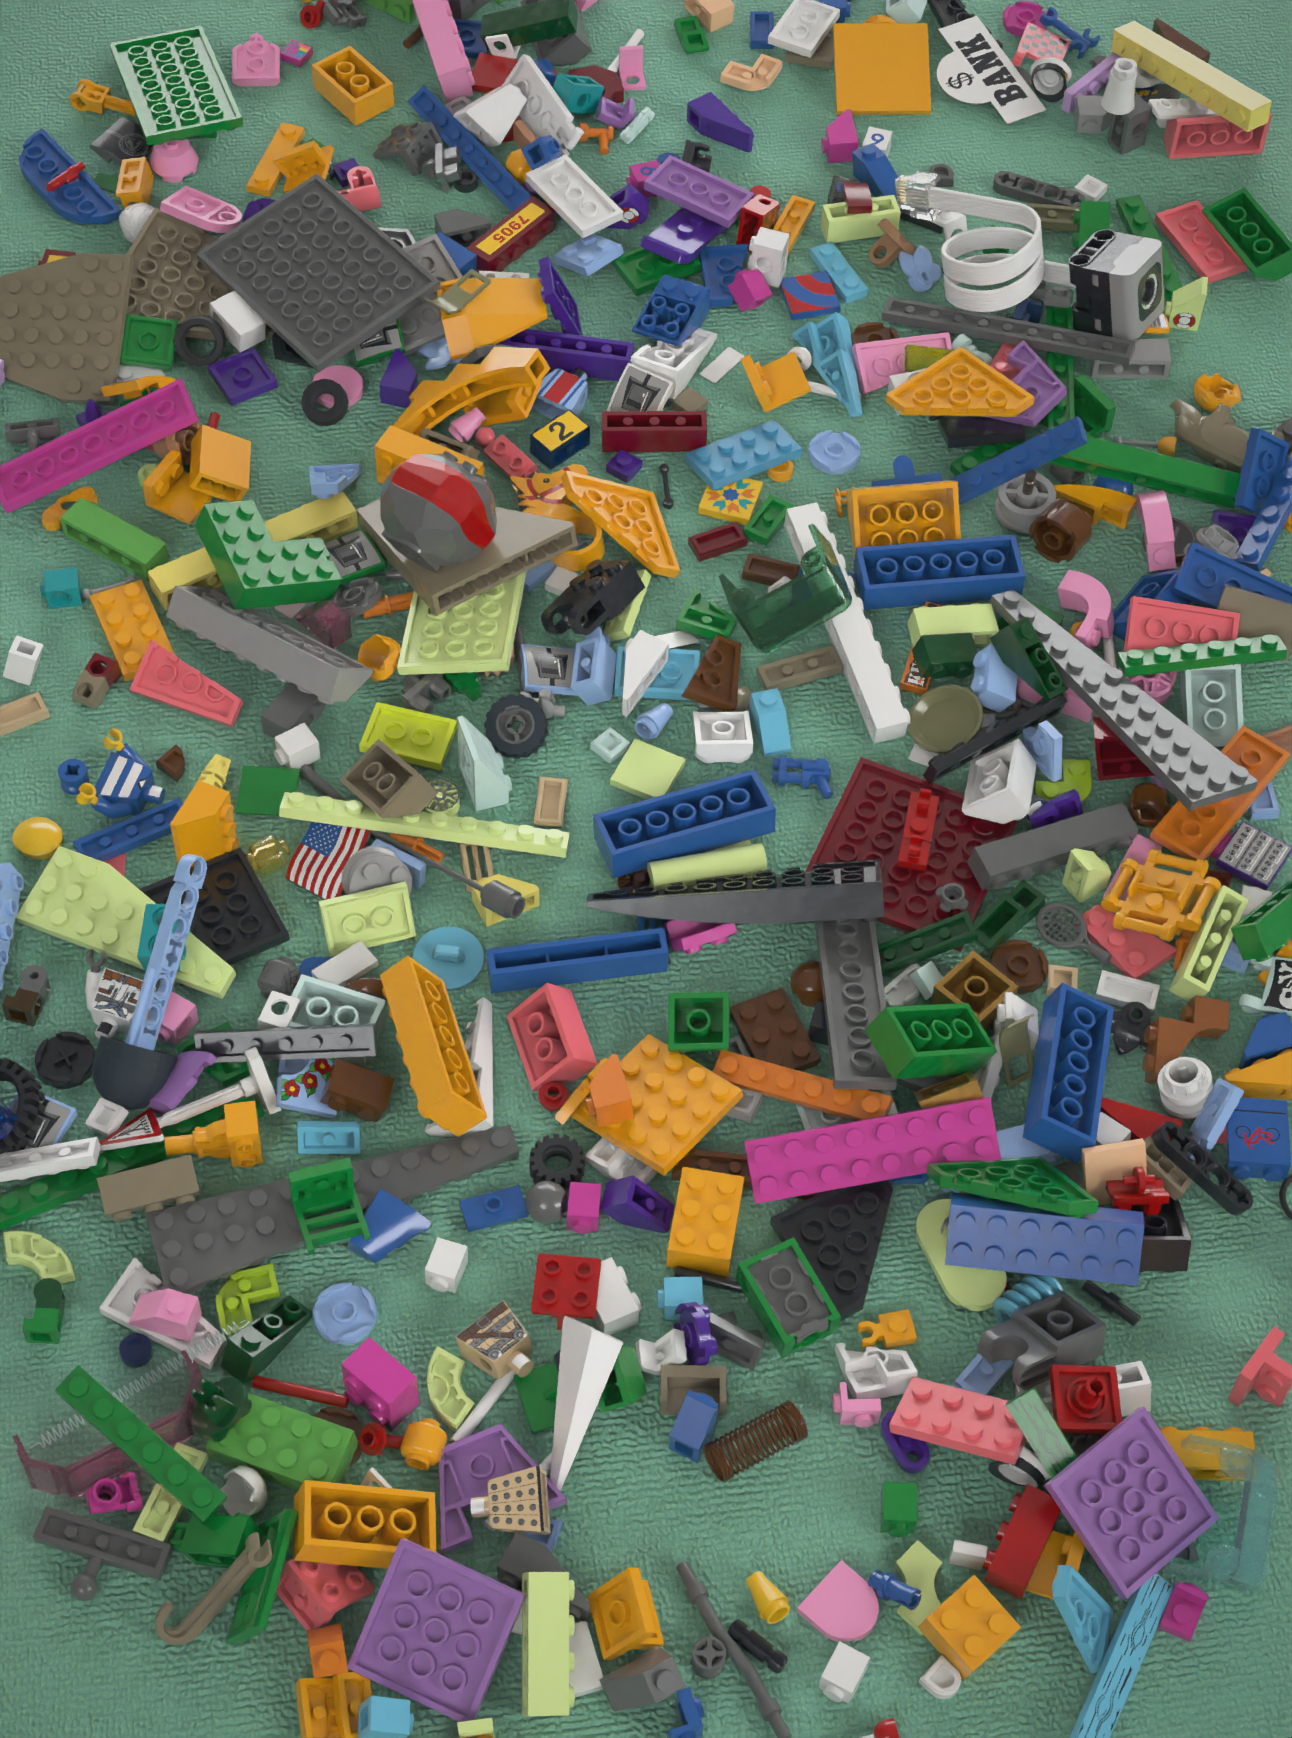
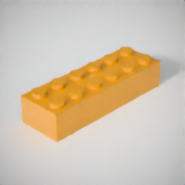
(432, 1047)

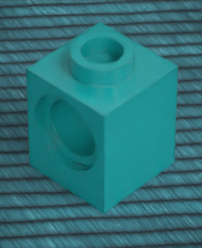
(61, 588)

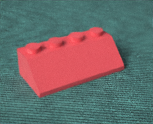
(1211, 137)

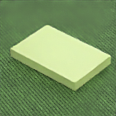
(369, 916)

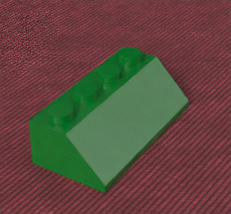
(1252, 235)

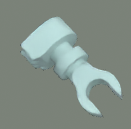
(965, 342)

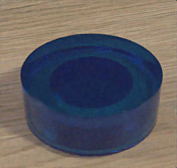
(136, 1350)

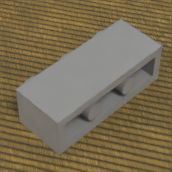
(1149, 361)

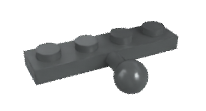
(100, 1545)

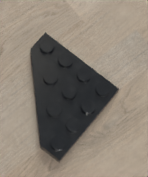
(840, 1238)

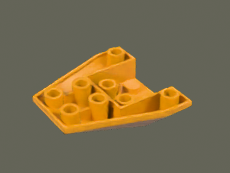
(494, 314)

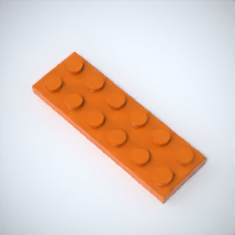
(1200, 830)

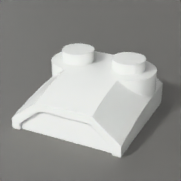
(722, 736)

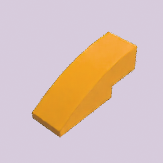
(1099, 503)

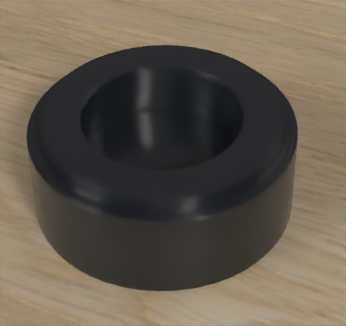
(468, 182)

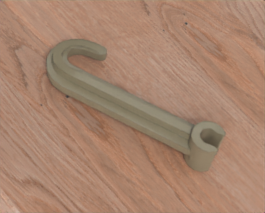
(215, 1599)

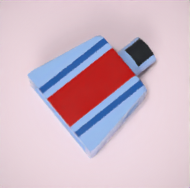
(562, 393)

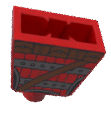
(755, 214)

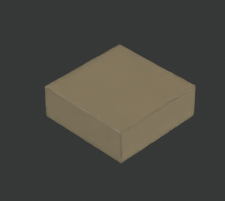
(689, 401)

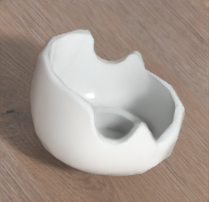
(244, 1491)

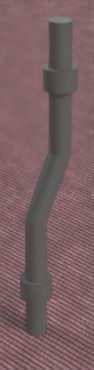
(698, 1596)

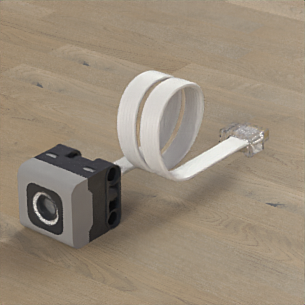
(1113, 272)

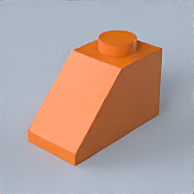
(609, 1095)

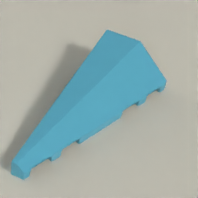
(833, 358)

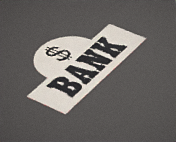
(983, 73)

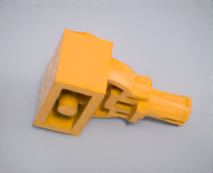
(232, 1138)

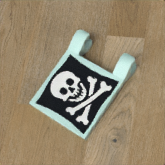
(1278, 988)

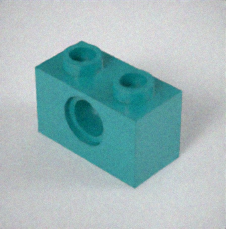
(578, 93)

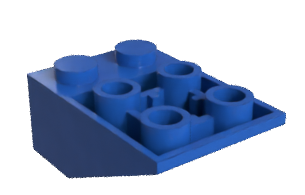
(674, 311)

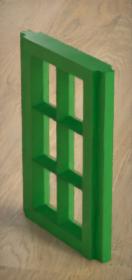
(260, 1588)

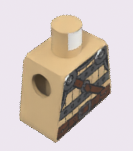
(497, 1343)

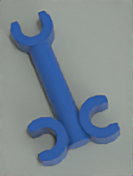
(1078, 42)

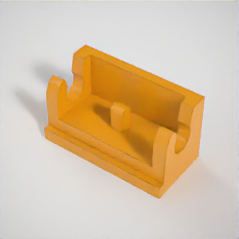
(135, 181)

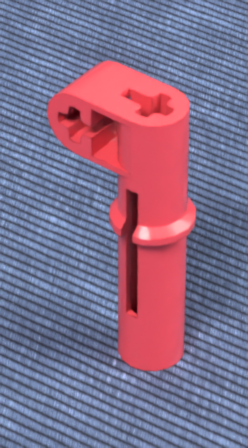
(362, 189)

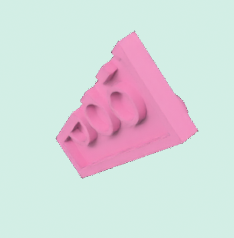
(884, 358)

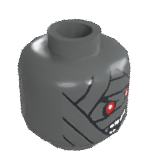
(278, 976)

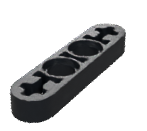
(1204, 1165)

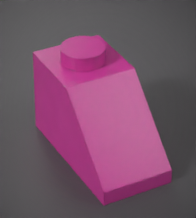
(840, 139)

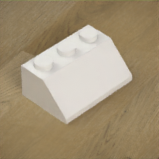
(1000, 784)

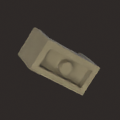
(679, 1379)

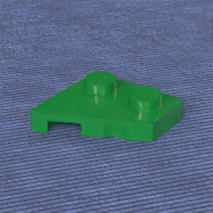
(705, 618)

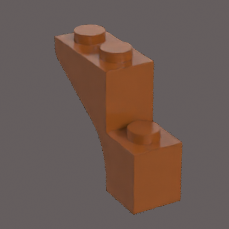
(1169, 1037)

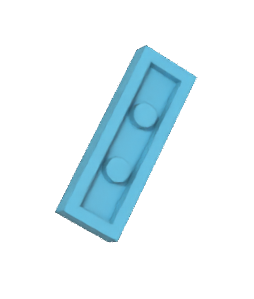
(841, 274)

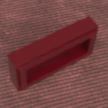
(717, 541)

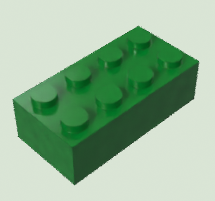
(930, 1040)

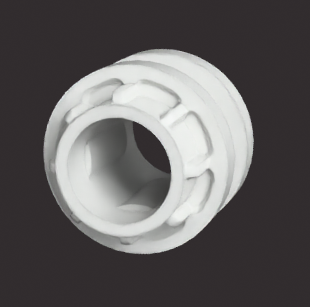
(1184, 1086)

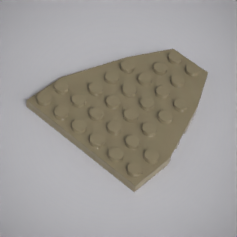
(169, 277)
(66, 325)

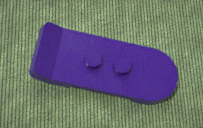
(682, 236)

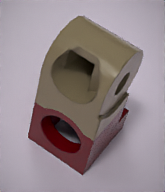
(96, 680)

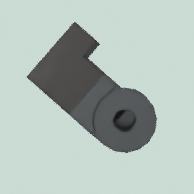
(29, 997)

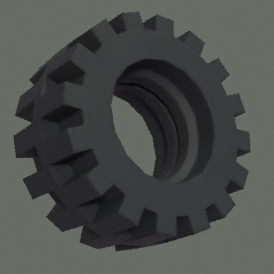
(557, 1147)

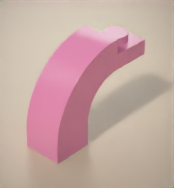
(1158, 529)
(1090, 597)

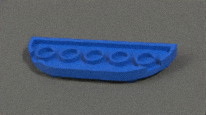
(76, 202)

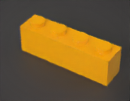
(1202, 1464)

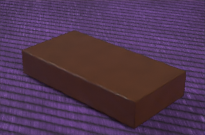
(768, 570)

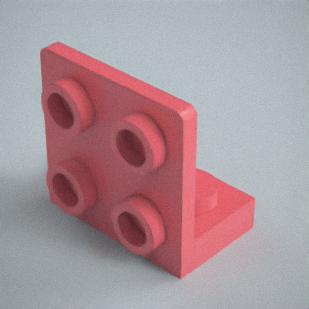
(320, 1589)

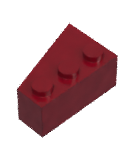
(1114, 757)

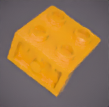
(776, 381)
(169, 490)
(1059, 1550)

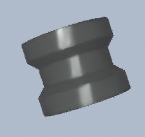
(709, 1649)

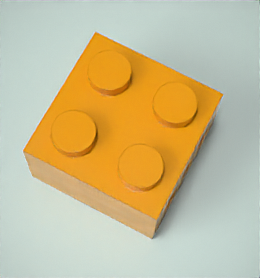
(969, 1626)

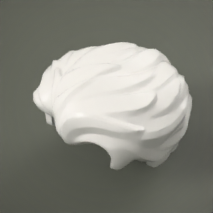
(133, 219)

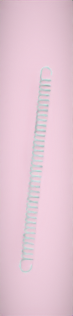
(148, 1384)

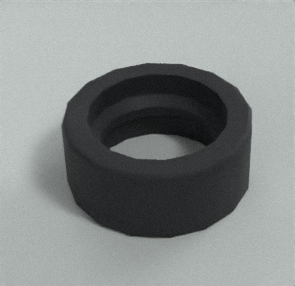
(183, 351)

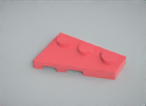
(1132, 951)

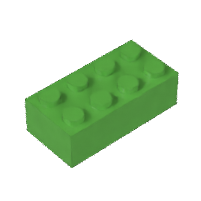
(286, 1445)

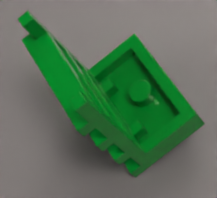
(1091, 407)
(323, 1190)

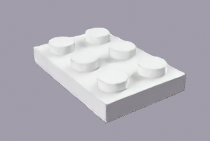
(804, 27)

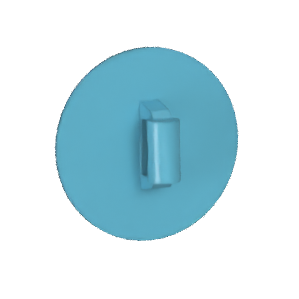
(451, 955)

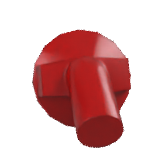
(312, 15)
(374, 1439)

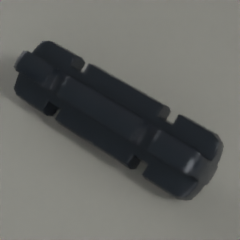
(757, 1646)

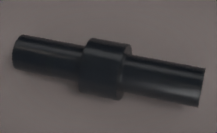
(1111, 1302)

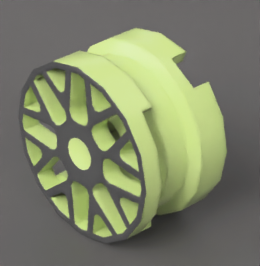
(446, 800)

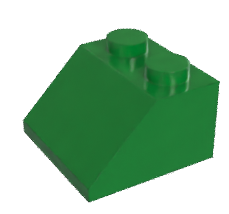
(699, 1021)

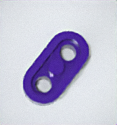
(902, 1446)

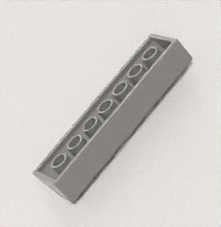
(267, 643)

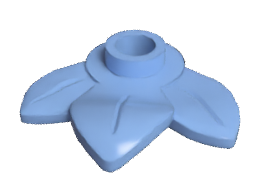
(920, 269)
(438, 355)

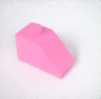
(167, 1313)

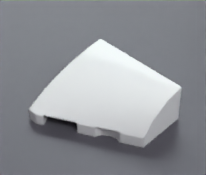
(875, 1372)

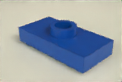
(493, 1208)

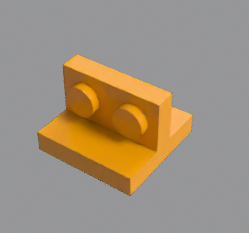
(625, 1615)

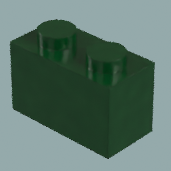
(945, 655)

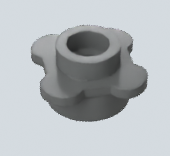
(954, 891)

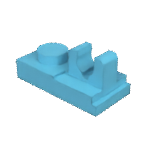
(328, 1137)

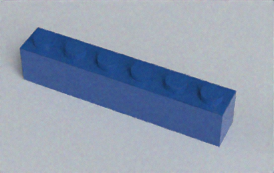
(577, 960)

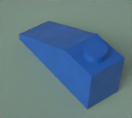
(874, 168)

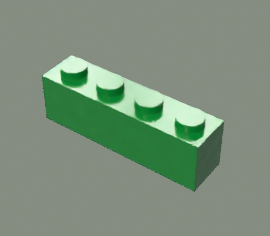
(1266, 926)

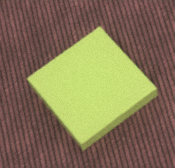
(647, 770)

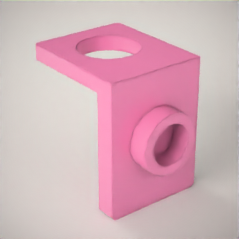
(631, 67)

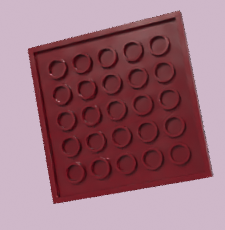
(871, 827)

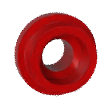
(553, 1103)

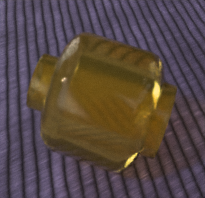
(267, 855)

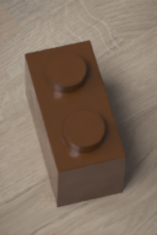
(357, 1090)

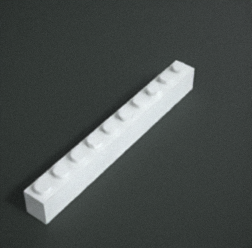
(854, 640)

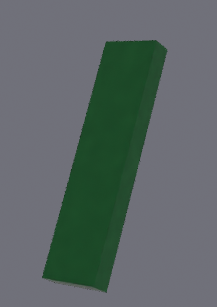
(926, 942)

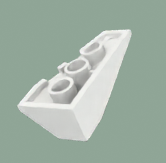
(676, 362)

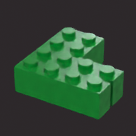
(260, 570)

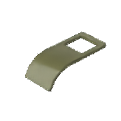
(456, 298)
(1012, 1042)

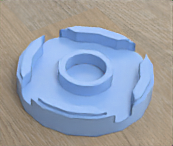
(834, 452)
(344, 1313)

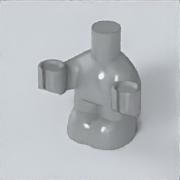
(546, 701)

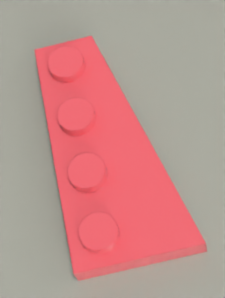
(177, 684)

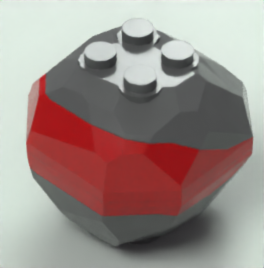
(437, 510)

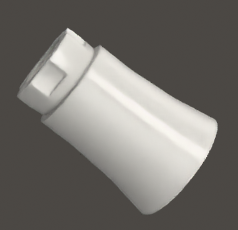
(1121, 87)

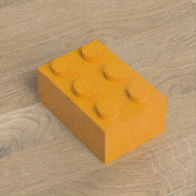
(353, 85)
(705, 1221)

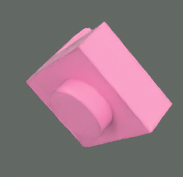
(855, 1411)

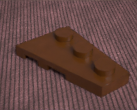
(717, 676)

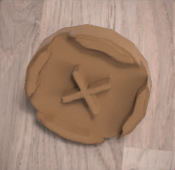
(890, 241)

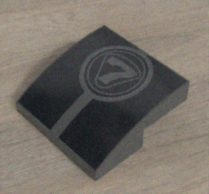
(122, 142)

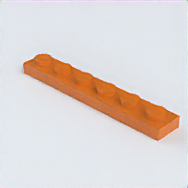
(800, 1087)

